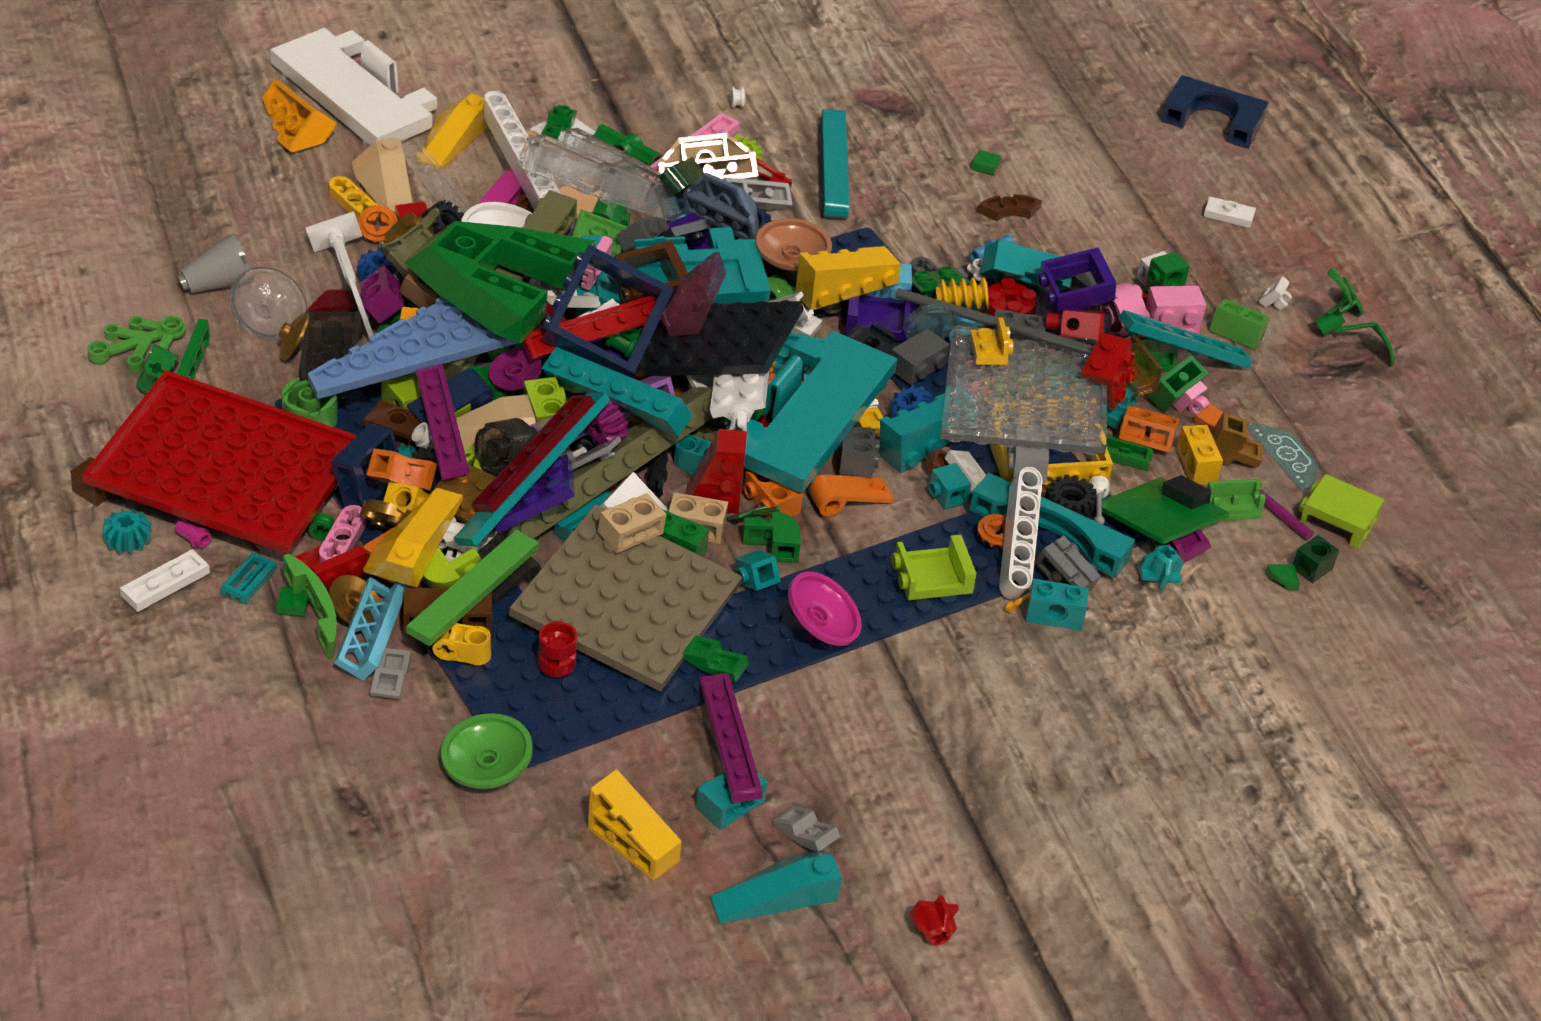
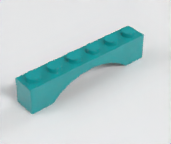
(649, 403)
(1098, 543)

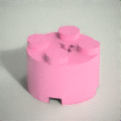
(1127, 298)

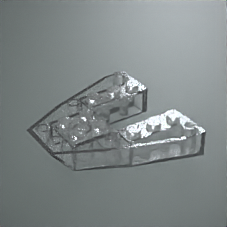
(598, 170)

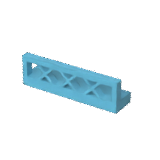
(380, 629)

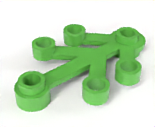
(167, 330)

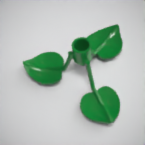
(1333, 318)

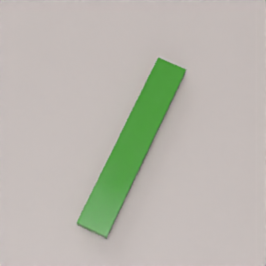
(472, 588)

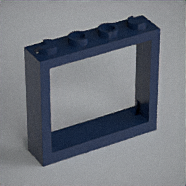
(612, 266)

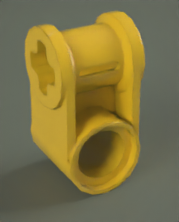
(465, 644)

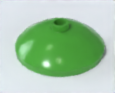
(486, 740)

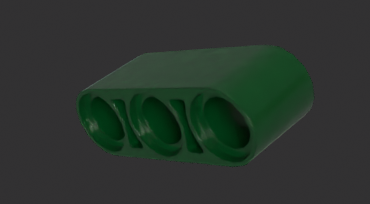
(681, 176)

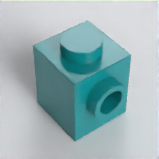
(949, 486)
(758, 570)

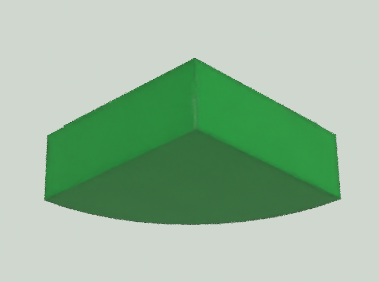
(1284, 574)

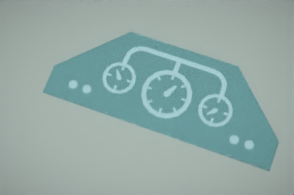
(1287, 453)

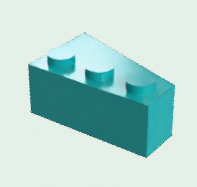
(1017, 262)

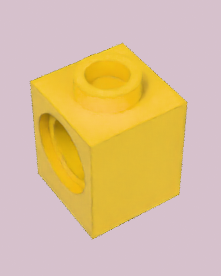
(401, 493)

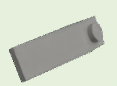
(765, 193)

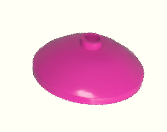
(824, 609)

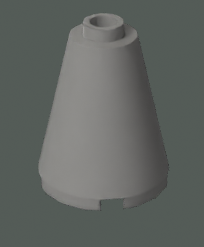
(215, 267)

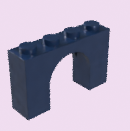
(1195, 95)

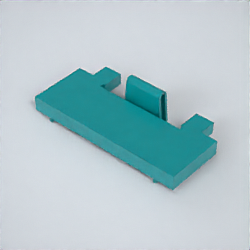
(745, 271)
(818, 413)

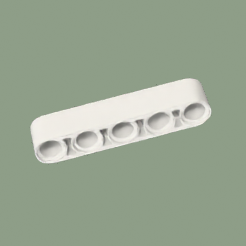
(1014, 542)

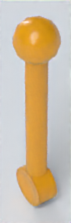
(1011, 606)

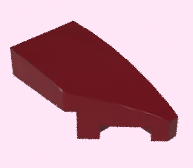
(335, 302)

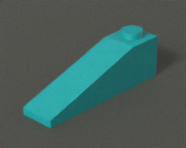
(784, 886)

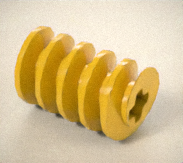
(963, 293)

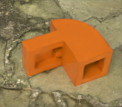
(397, 468)

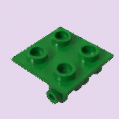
(928, 281)

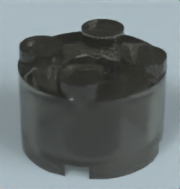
(501, 442)

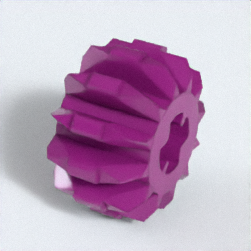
(608, 425)

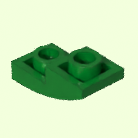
(559, 119)

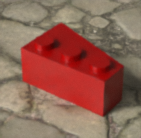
(721, 469)

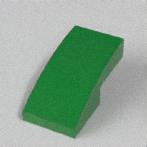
(710, 657)

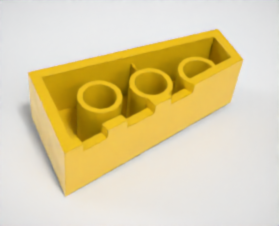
(844, 274)

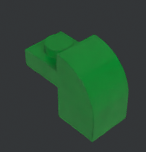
(778, 532)

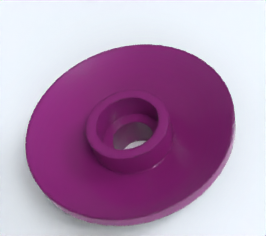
(514, 368)

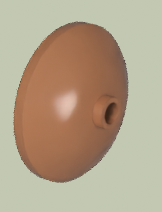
(786, 238)

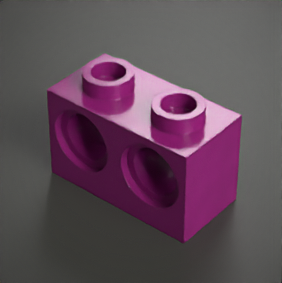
(381, 294)

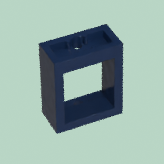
(348, 470)

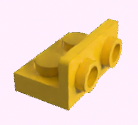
(992, 346)

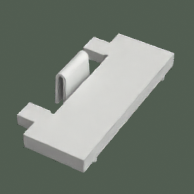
(351, 91)

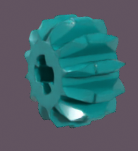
(126, 531)

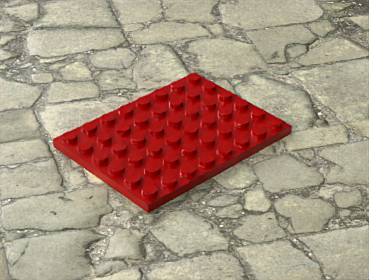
(221, 461)

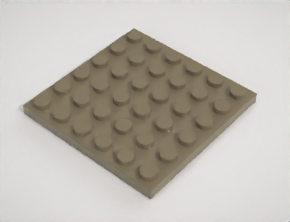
(630, 605)

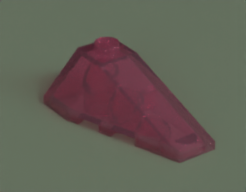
(694, 297)

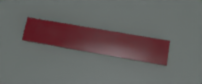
(532, 454)

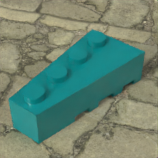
(912, 434)

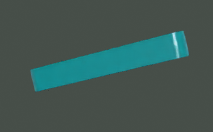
(834, 164)

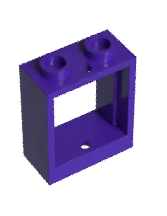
(1075, 264)

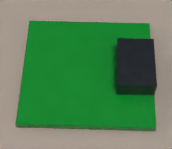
(1165, 508)

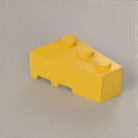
(632, 826)

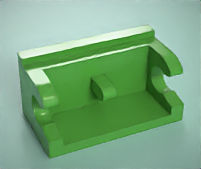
(1239, 323)
(1238, 497)

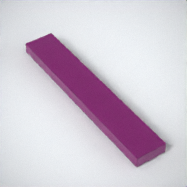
(442, 422)
(730, 738)

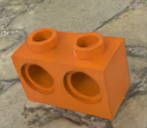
(1149, 428)
(770, 493)

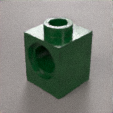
(1315, 559)

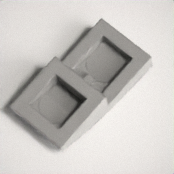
(391, 674)
(802, 827)

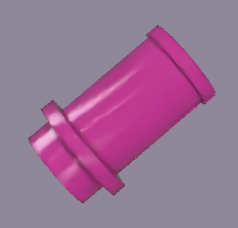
(198, 536)

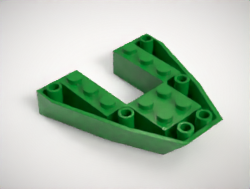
(462, 265)

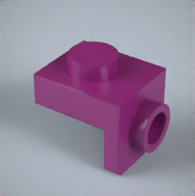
(1190, 545)

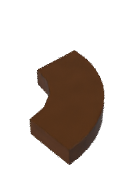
(1018, 205)

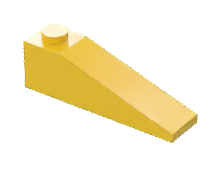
(413, 542)

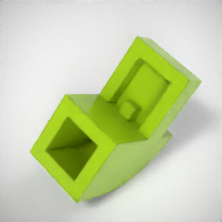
(444, 573)

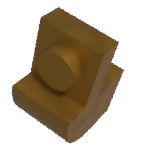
(1233, 441)

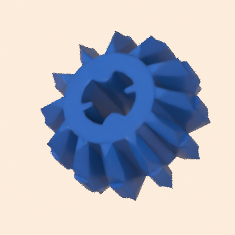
(372, 262)
(909, 398)

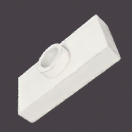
(1229, 212)

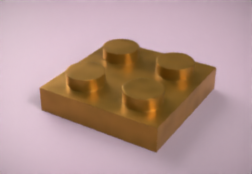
(470, 487)

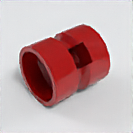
(557, 649)

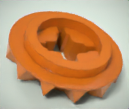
(370, 216)
(989, 526)

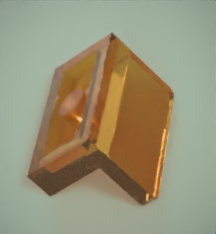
(1147, 370)

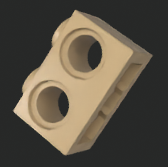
(703, 511)
(631, 522)

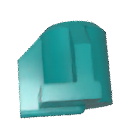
(1161, 566)

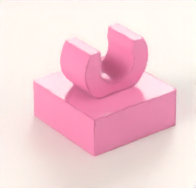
(1193, 399)

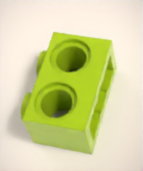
(544, 396)

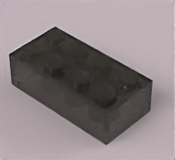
(329, 337)

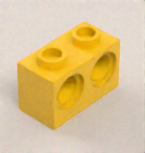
(1199, 454)

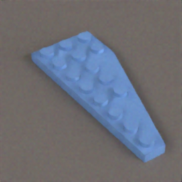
(423, 341)

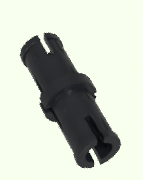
(657, 474)

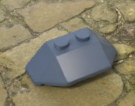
(723, 205)

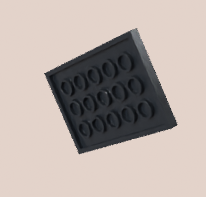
(731, 341)

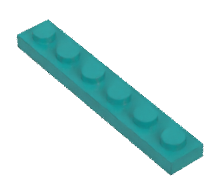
(1191, 341)

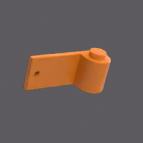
(833, 492)

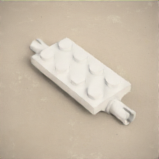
(738, 397)

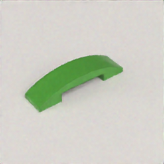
(301, 579)

